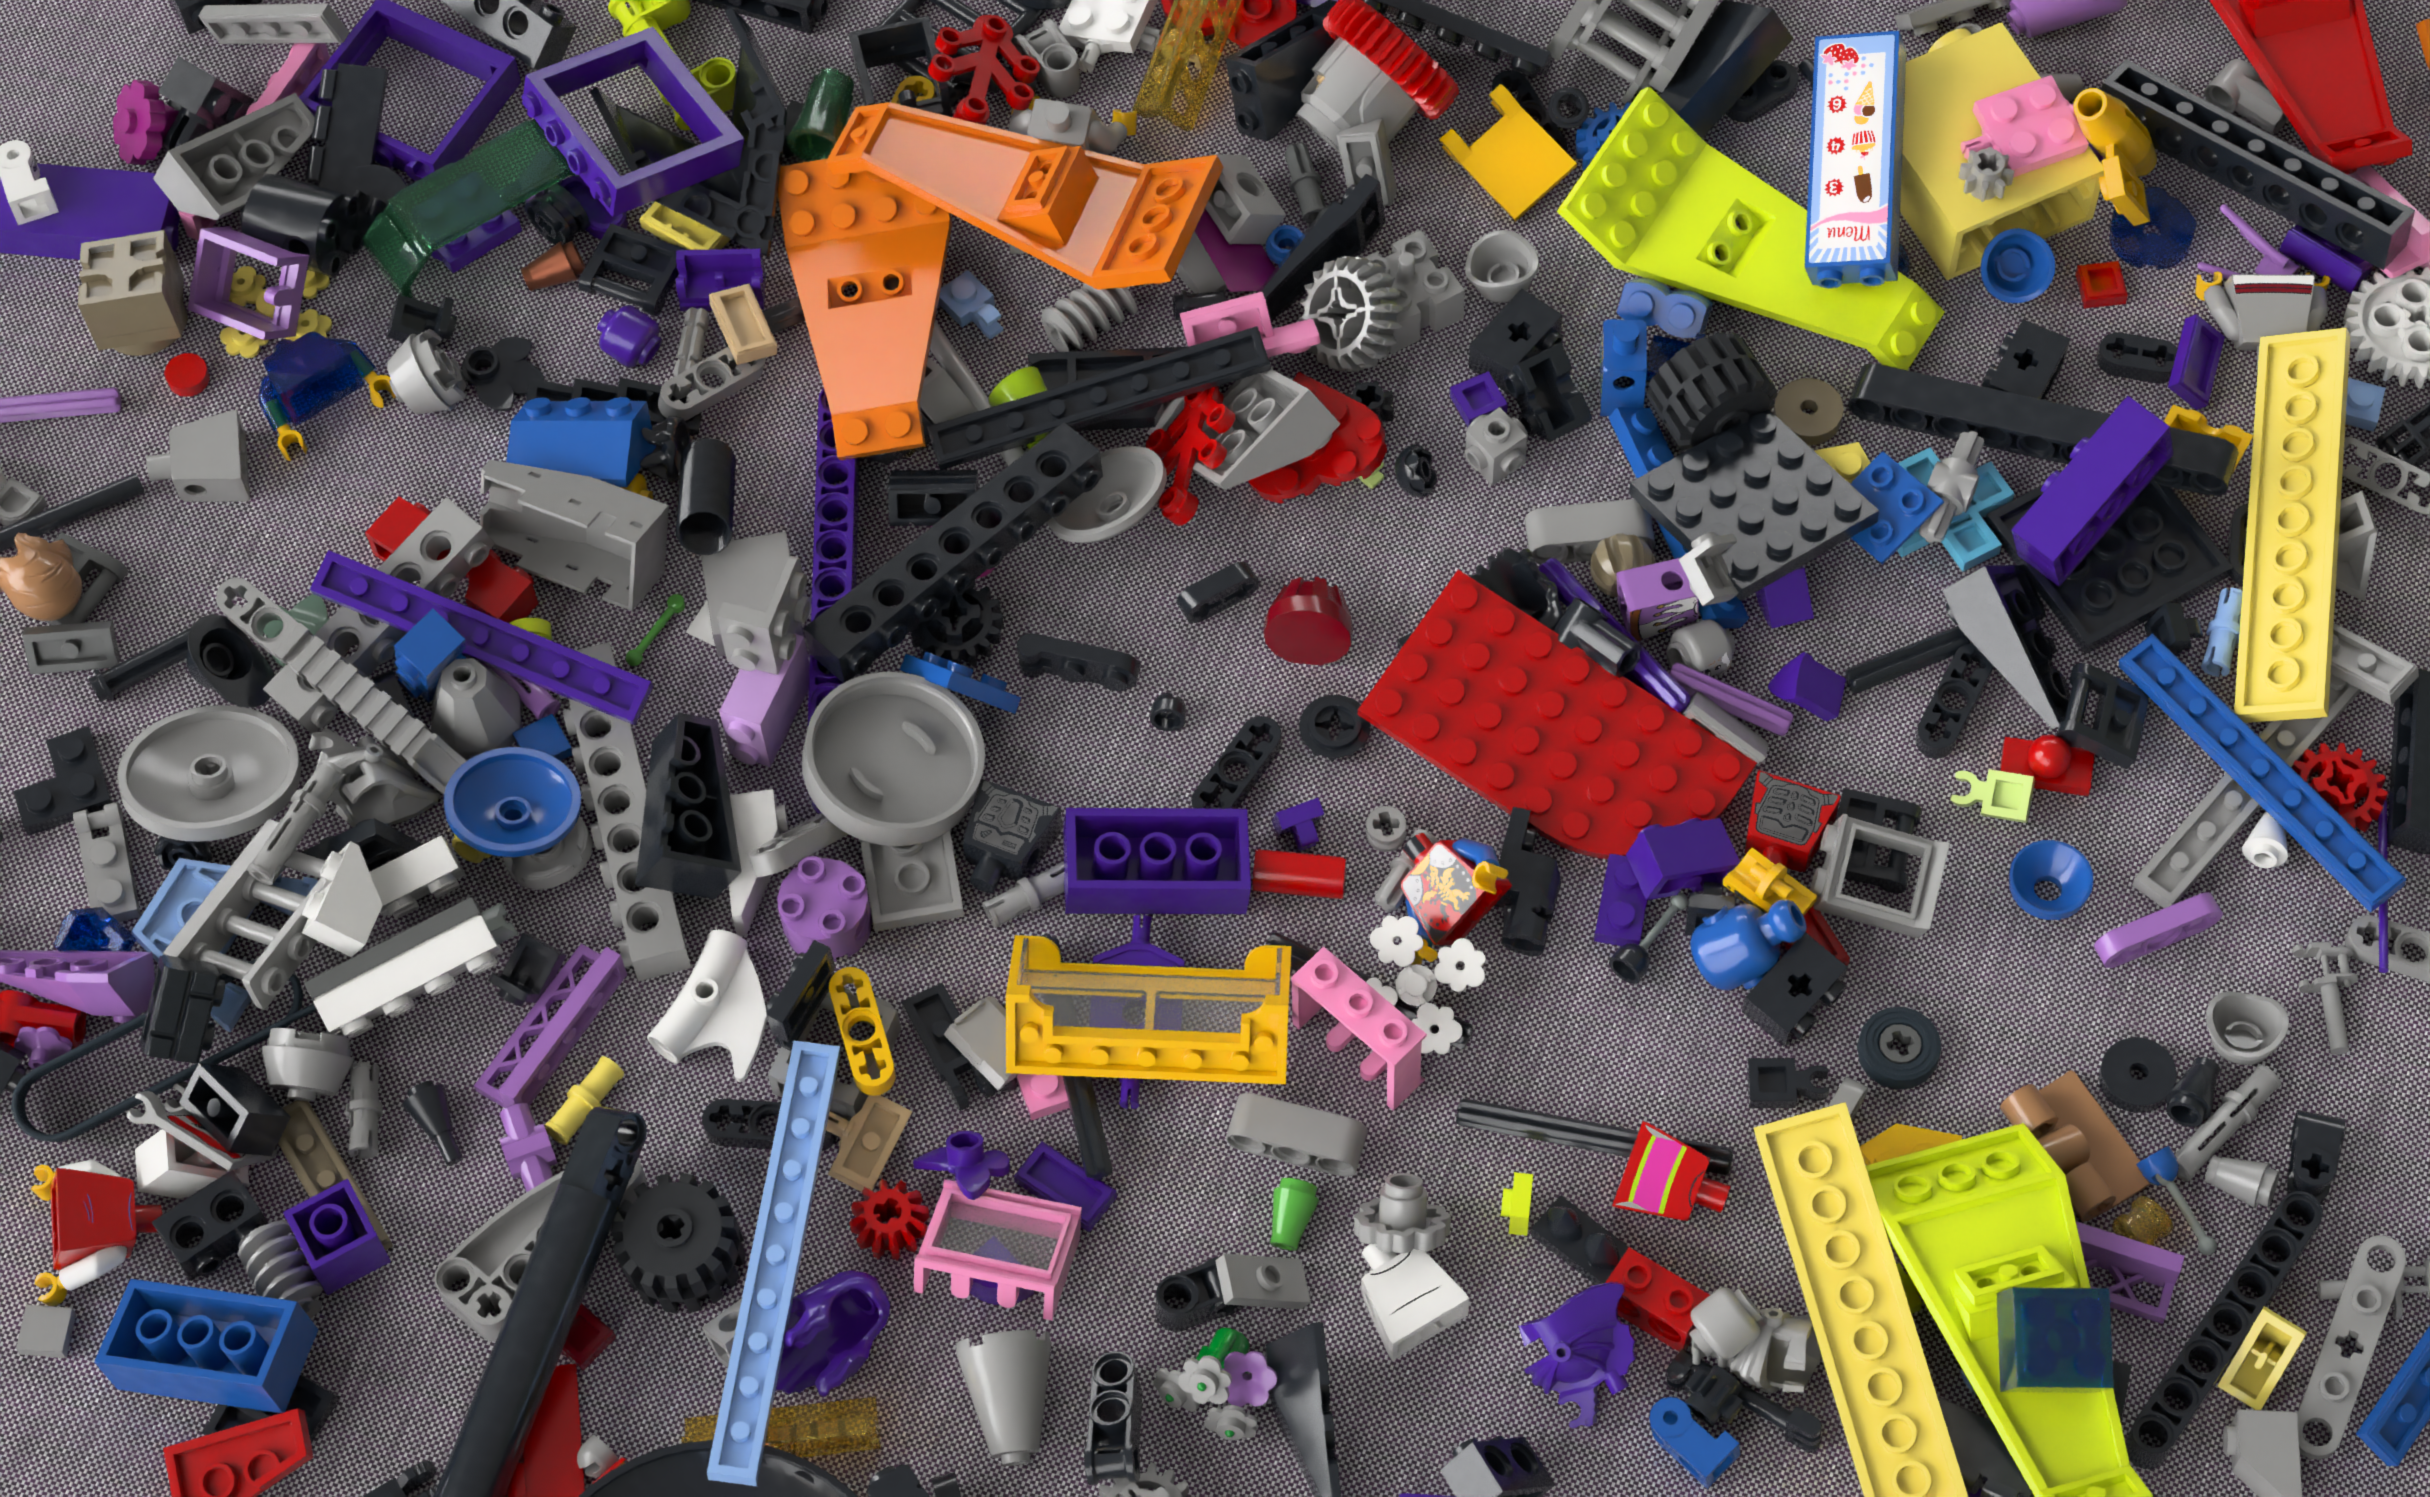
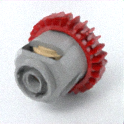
(1371, 76)

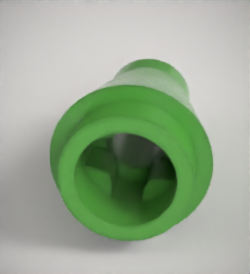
(1292, 1210)

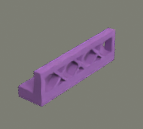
(557, 1036)
(2135, 1260)

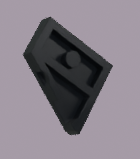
(376, 841)

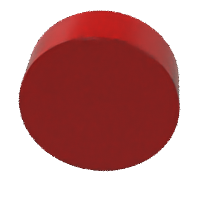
(187, 374)

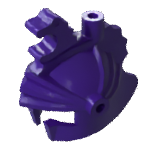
(1584, 1348)

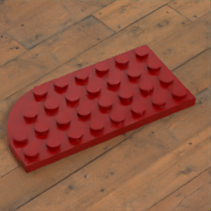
(1547, 727)

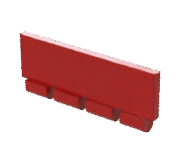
(553, 1443)

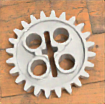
(2392, 325)

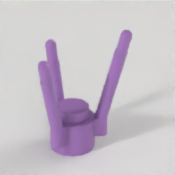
(2273, 261)

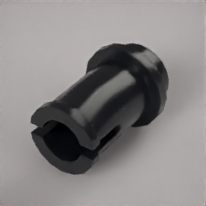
(1188, 302)

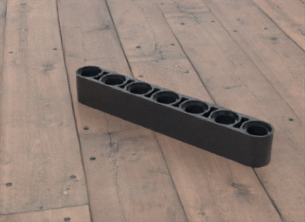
(2212, 1346)

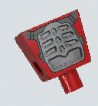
(1789, 820)

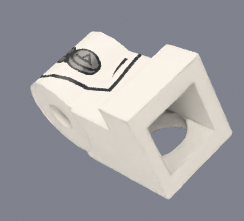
(26, 193)

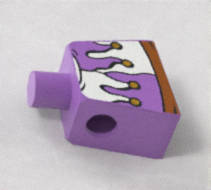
(1655, 599)

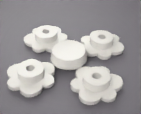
(1418, 984)

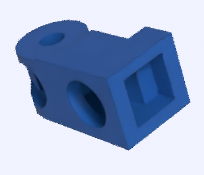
(1690, 1443)

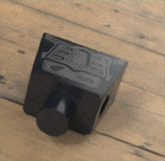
(1007, 834)

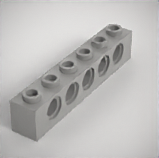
(412, 561)

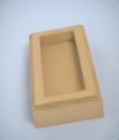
(743, 324)

